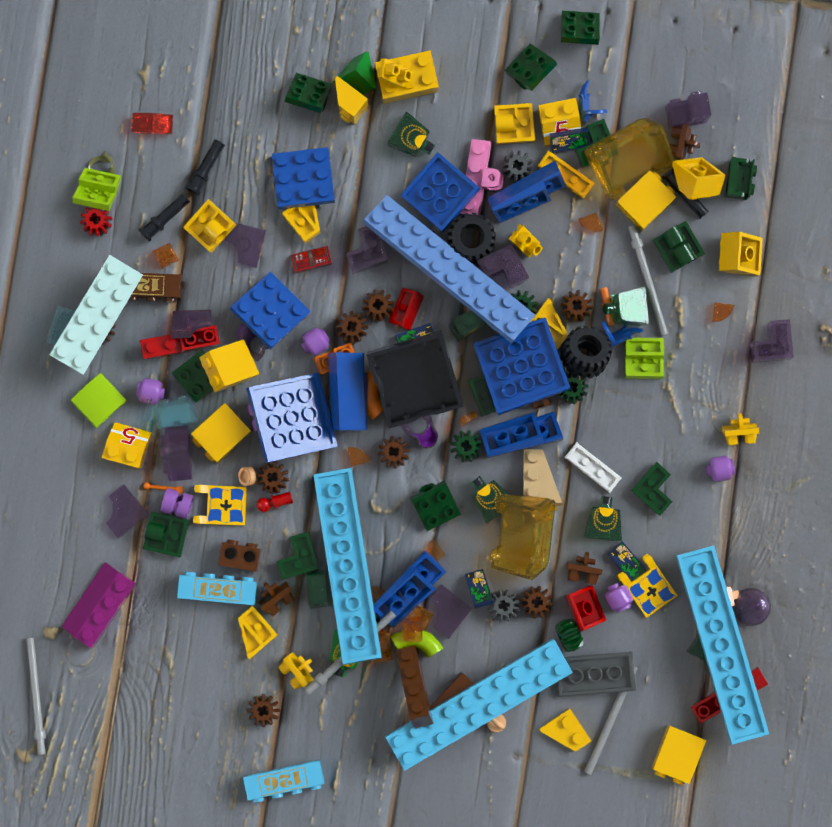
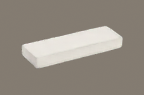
(593, 467)

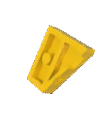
(303, 221)
(556, 327)
(255, 631)
(567, 731)

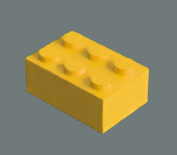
(422, 81)

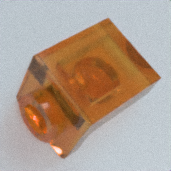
(413, 627)
(385, 645)

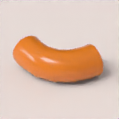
(374, 402)

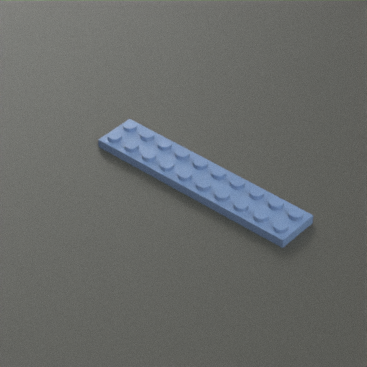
(449, 269)

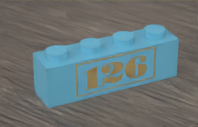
(217, 590)
(284, 780)

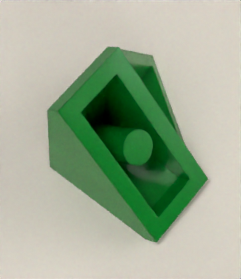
(359, 74)

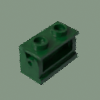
(739, 178)

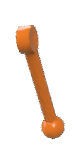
(146, 486)

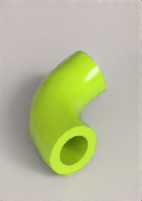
(428, 645)

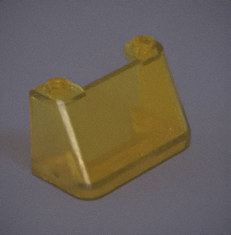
(629, 155)
(524, 535)

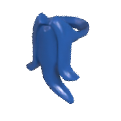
(585, 112)
(620, 335)

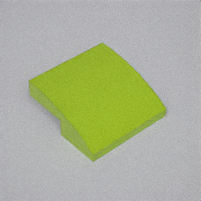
(96, 189)
(644, 358)
(98, 400)

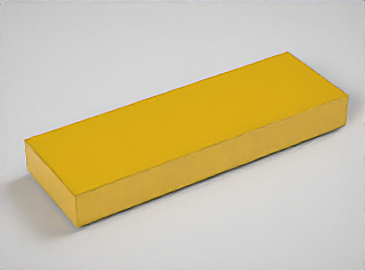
(573, 179)

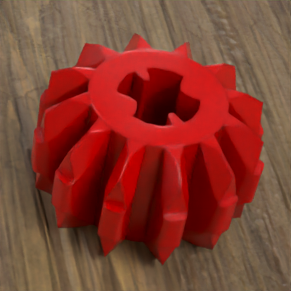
(89, 225)

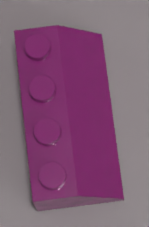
(99, 605)

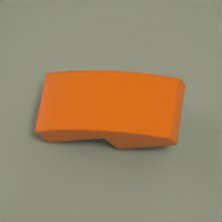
(322, 360)

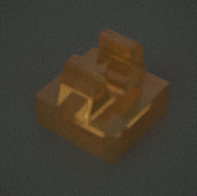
(165, 255)

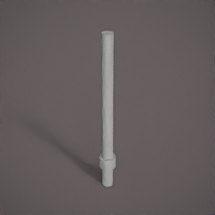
(637, 244)
(322, 678)
(606, 730)
(39, 733)

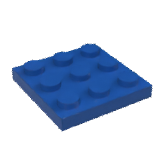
(303, 178)
(440, 192)
(270, 310)

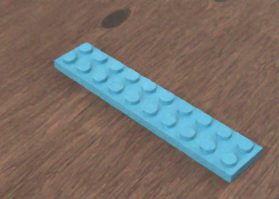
(347, 566)
(722, 645)
(480, 703)

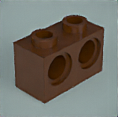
(239, 560)

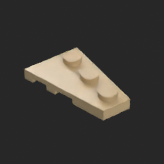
(538, 477)

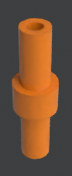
(606, 299)

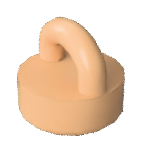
(248, 476)
(497, 724)

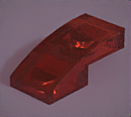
(152, 123)

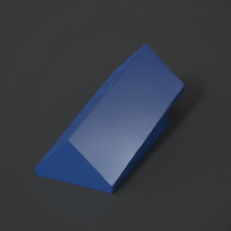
(527, 193)
(348, 391)
(521, 434)
(410, 588)

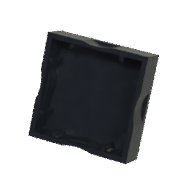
(415, 379)

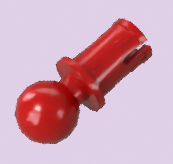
(265, 504)

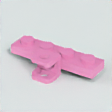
(481, 175)

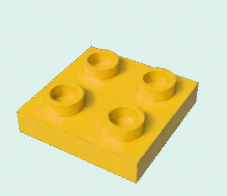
(514, 123)
(209, 225)

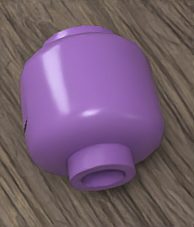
(315, 341)
(150, 391)
(720, 468)
(618, 597)

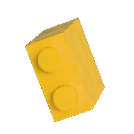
(646, 200)
(229, 365)
(220, 433)
(678, 755)

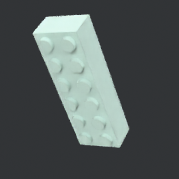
(96, 314)

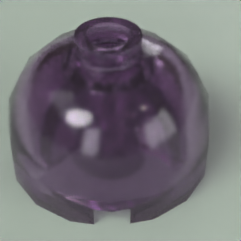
(751, 607)

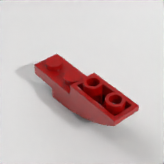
(167, 346)
(709, 705)

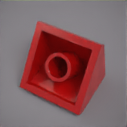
(585, 608)

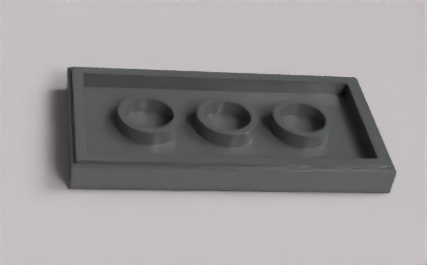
(598, 674)

